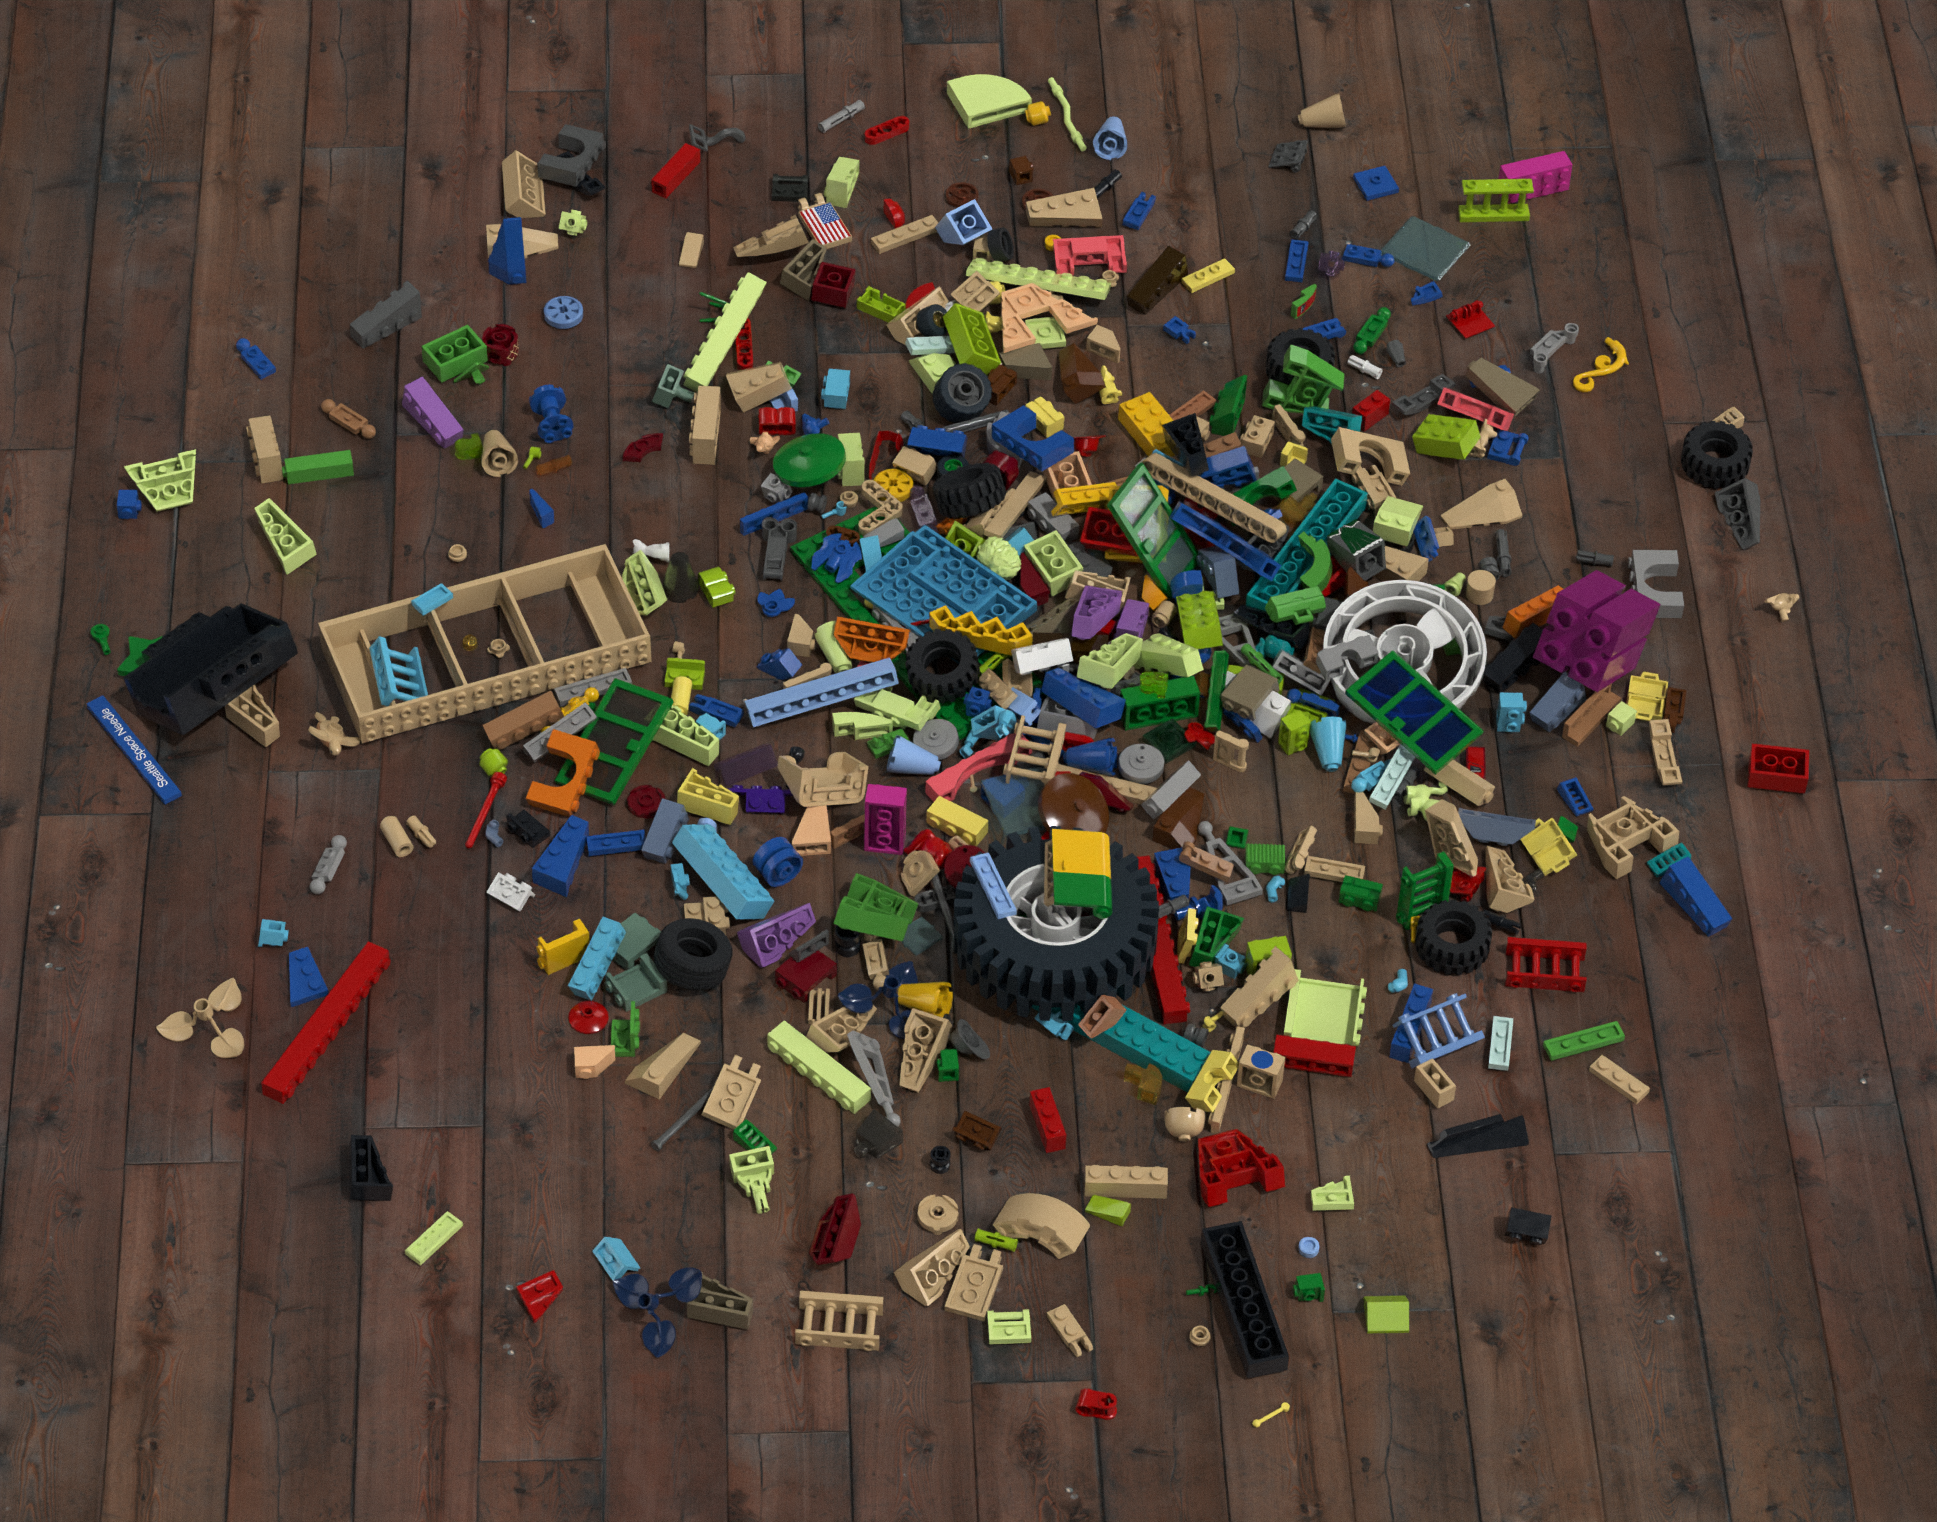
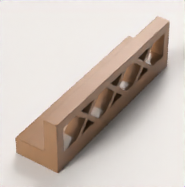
(1590, 715)

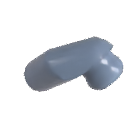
(492, 833)

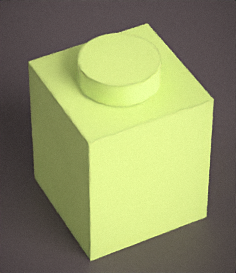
(1621, 718)

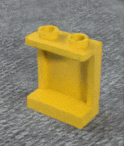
(563, 951)

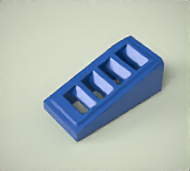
(542, 510)
(1574, 784)

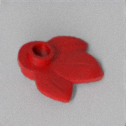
(1196, 732)

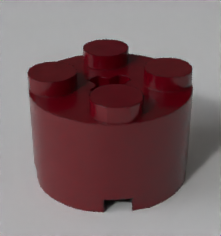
(1007, 466)

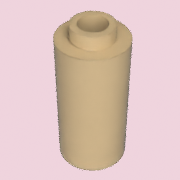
(396, 836)

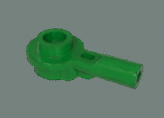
(100, 633)

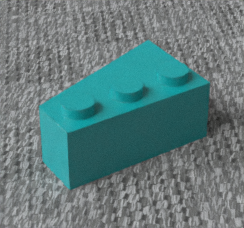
(1326, 421)

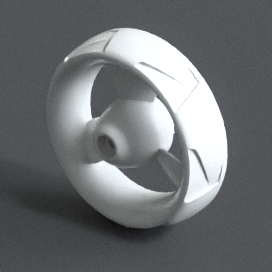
(1442, 621)

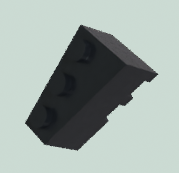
(366, 1171)

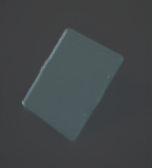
(1425, 248)
(1015, 802)

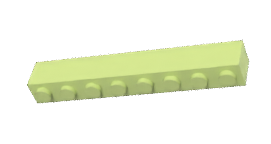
(725, 332)

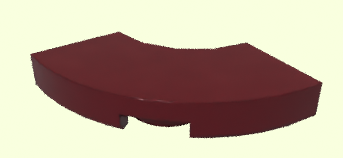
(648, 443)

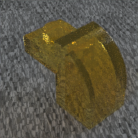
(1296, 512)
(1148, 1082)

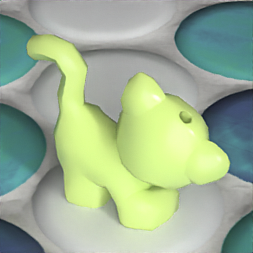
(1419, 795)

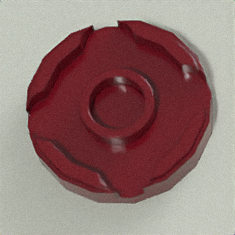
(644, 801)

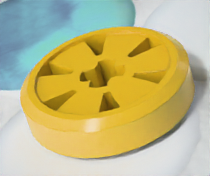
(895, 477)

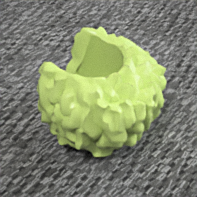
(999, 557)

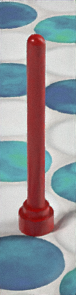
(497, 782)

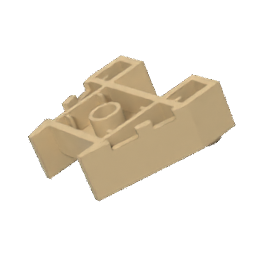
(1625, 829)

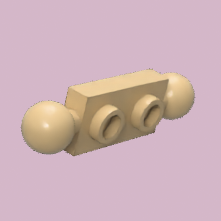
(875, 959)

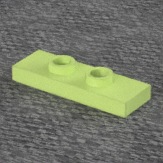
(433, 1238)

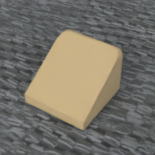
(1444, 536)

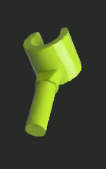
(533, 453)

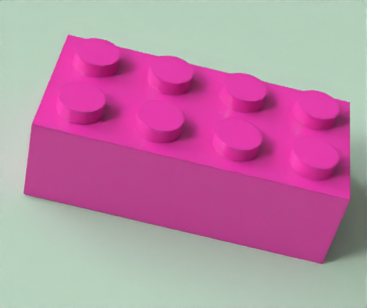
(1548, 174)
(885, 819)

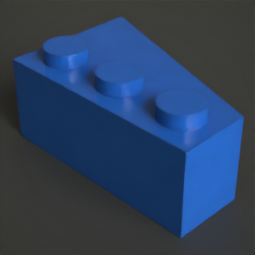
(1172, 874)

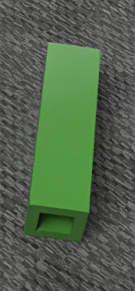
(318, 467)

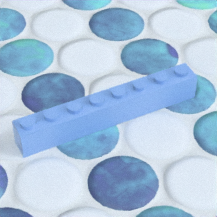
(821, 692)

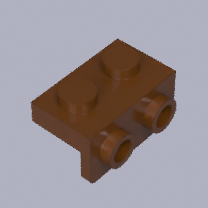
(976, 1130)

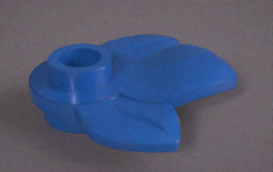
(774, 603)

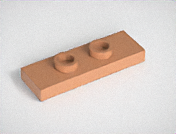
(1198, 405)

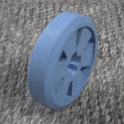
(572, 312)

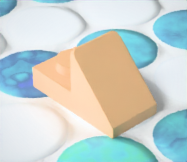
(1381, 738)

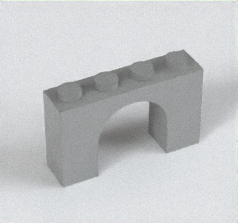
(1656, 563)

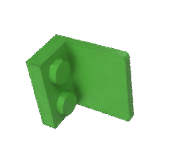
(626, 1034)

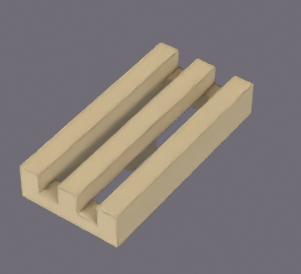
(819, 993)

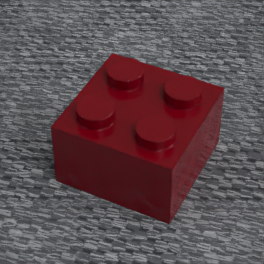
(833, 284)

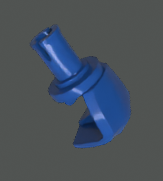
(1213, 900)

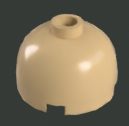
(1184, 1123)

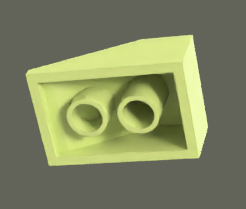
(1397, 520)

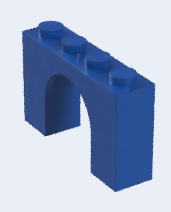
(1040, 454)

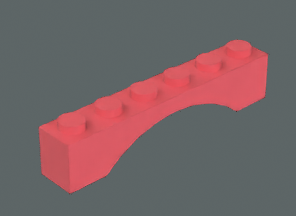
(950, 780)

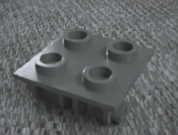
(1289, 154)

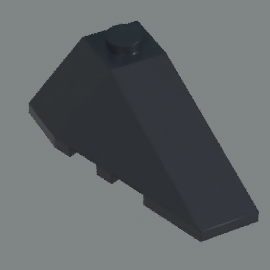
(1286, 630)

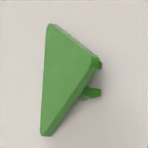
(475, 371)

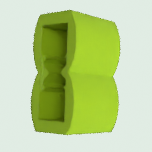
(716, 586)

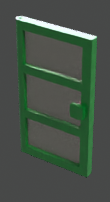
(623, 731)

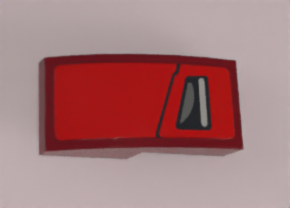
(1476, 760)

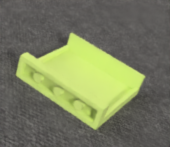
(1325, 1011)

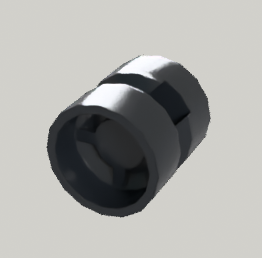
(847, 942)

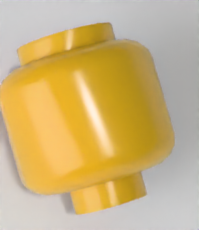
(1037, 113)

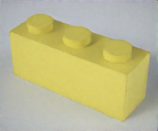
(957, 821)

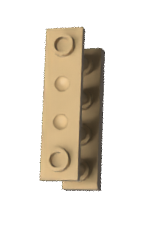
(1053, 749)
(839, 1303)

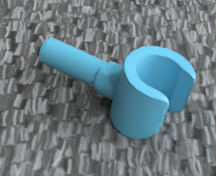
(839, 510)

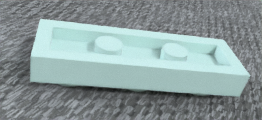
(929, 345)
(1500, 1043)

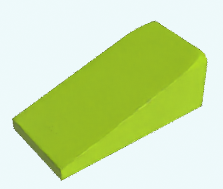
(1109, 1209)

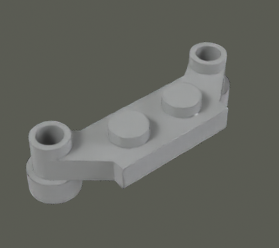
(1551, 343)

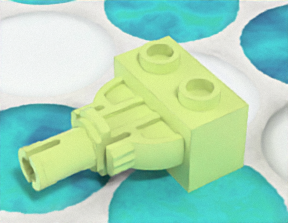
(753, 1171)

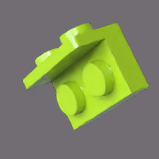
(688, 668)

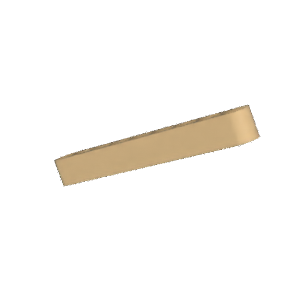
(1214, 498)

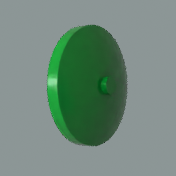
(809, 460)

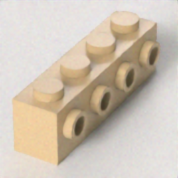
(1126, 1181)

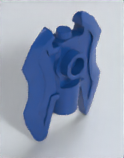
(837, 554)

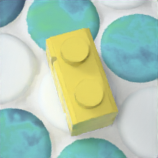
(1047, 418)

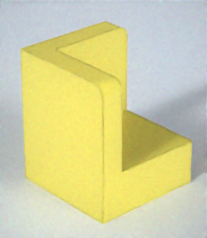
(1293, 451)

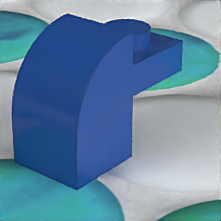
(1186, 583)

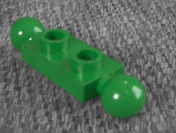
(1371, 330)

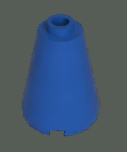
(1093, 757)

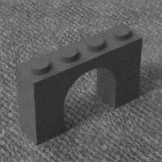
(573, 169)

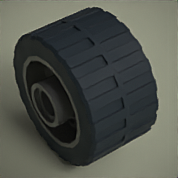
(962, 393)

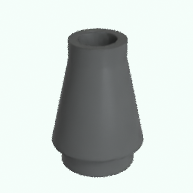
(1396, 352)

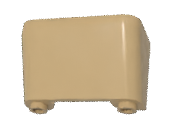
(836, 784)

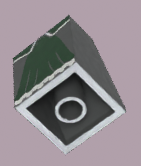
(1358, 548)

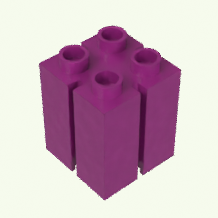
(1596, 630)

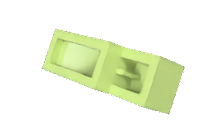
(860, 724)

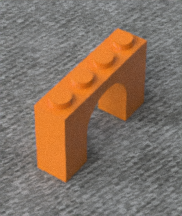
(565, 799)

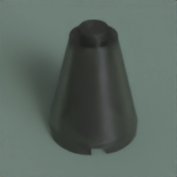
(680, 580)

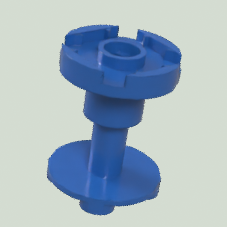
(548, 403)

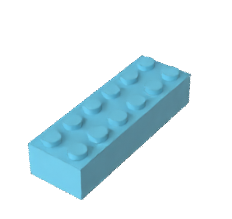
(723, 871)

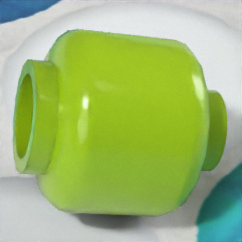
(493, 761)

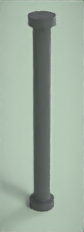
(657, 1144)

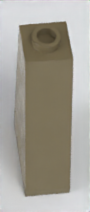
(1501, 386)

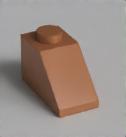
(1102, 1016)

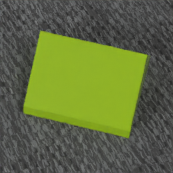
(965, 539)
(1386, 1314)

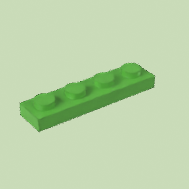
(1583, 1040)

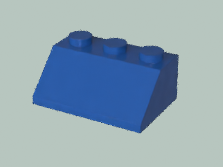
(937, 441)

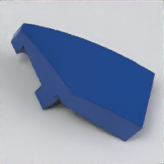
(1426, 294)

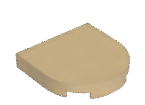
(918, 871)

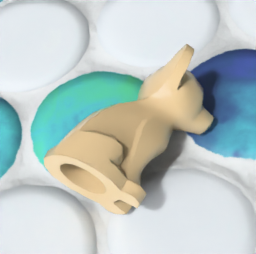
(1486, 432)

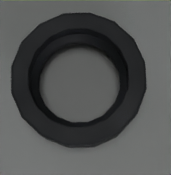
(1000, 244)

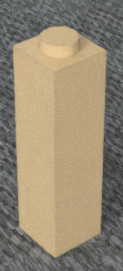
(1465, 782)

